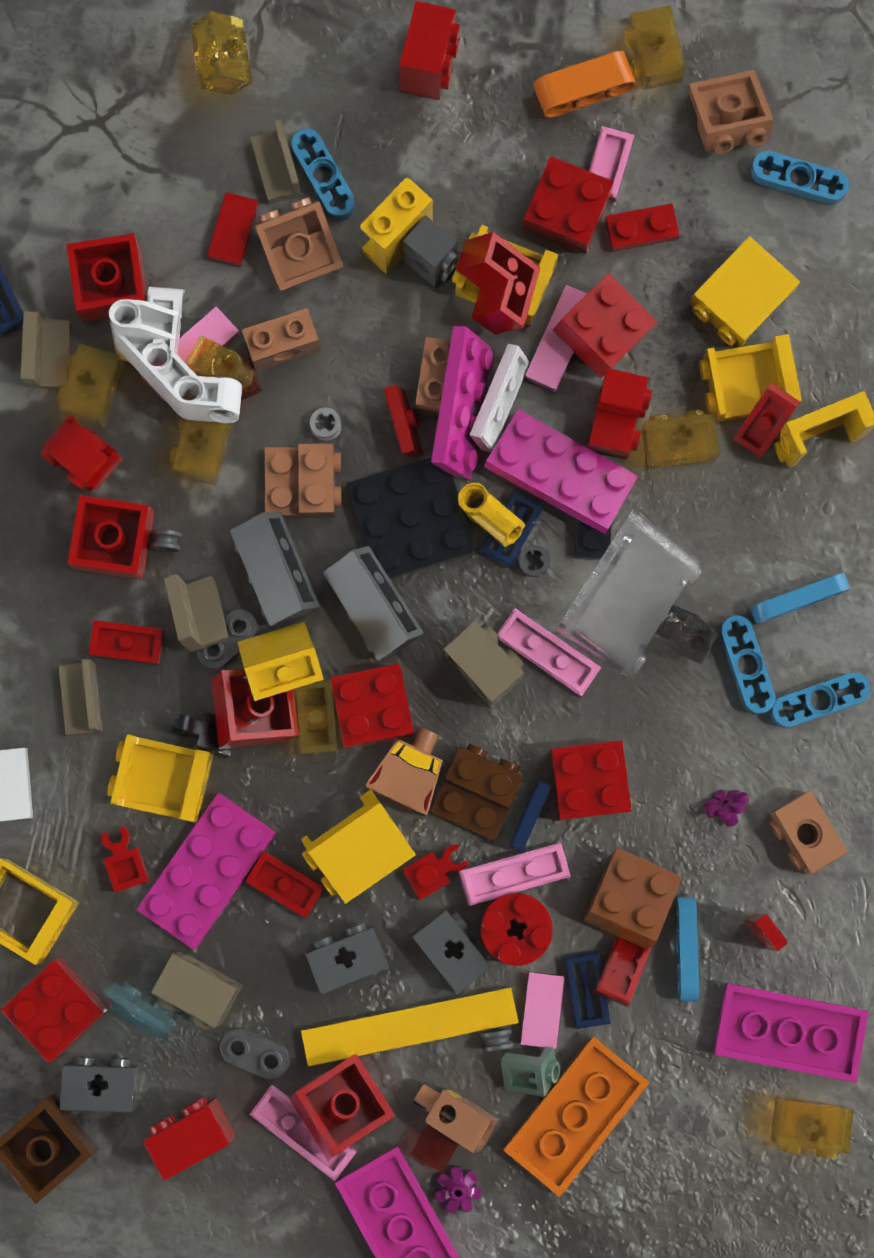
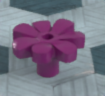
(726, 806)
(455, 1182)

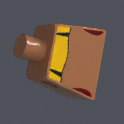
(409, 772)
(471, 1125)

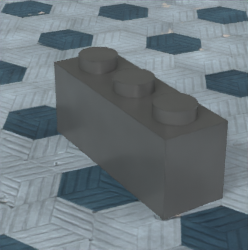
(274, 568)
(372, 603)

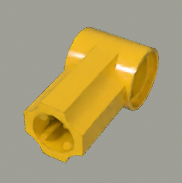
(490, 514)

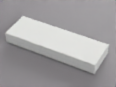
(499, 398)

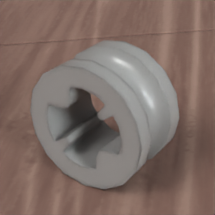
(324, 434)

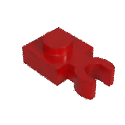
(126, 866)
(430, 874)

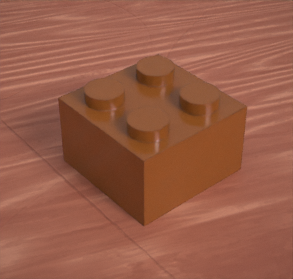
(632, 898)

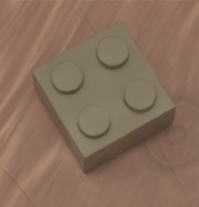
(484, 663)
(196, 990)

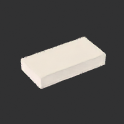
(15, 785)

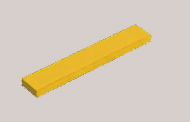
(409, 1026)

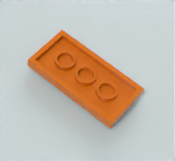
(576, 1116)

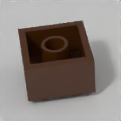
(45, 1148)

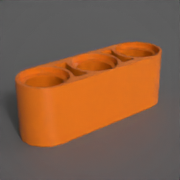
(584, 84)

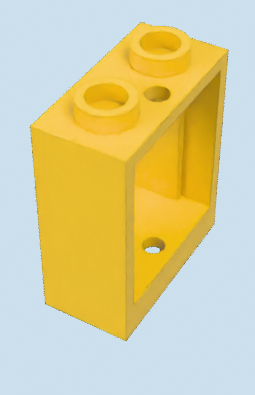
(53, 925)

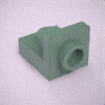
(530, 1073)

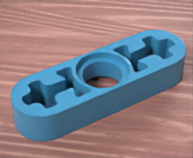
(304, 158)
(812, 170)
(800, 598)
(731, 643)
(840, 683)
(687, 949)

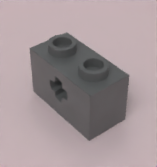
(431, 252)
(459, 971)
(331, 974)
(81, 1095)

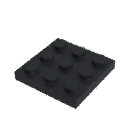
(411, 517)

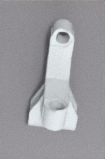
(151, 334)

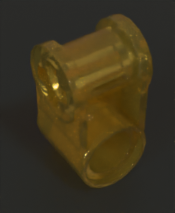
(214, 360)

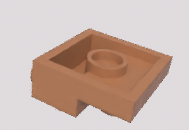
(731, 112)
(298, 243)
(302, 480)

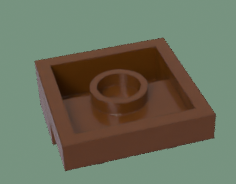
(478, 792)

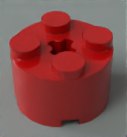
(82, 453)
(535, 936)

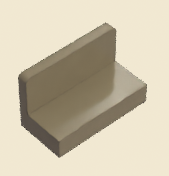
(276, 165)
(44, 351)
(196, 612)
(80, 698)

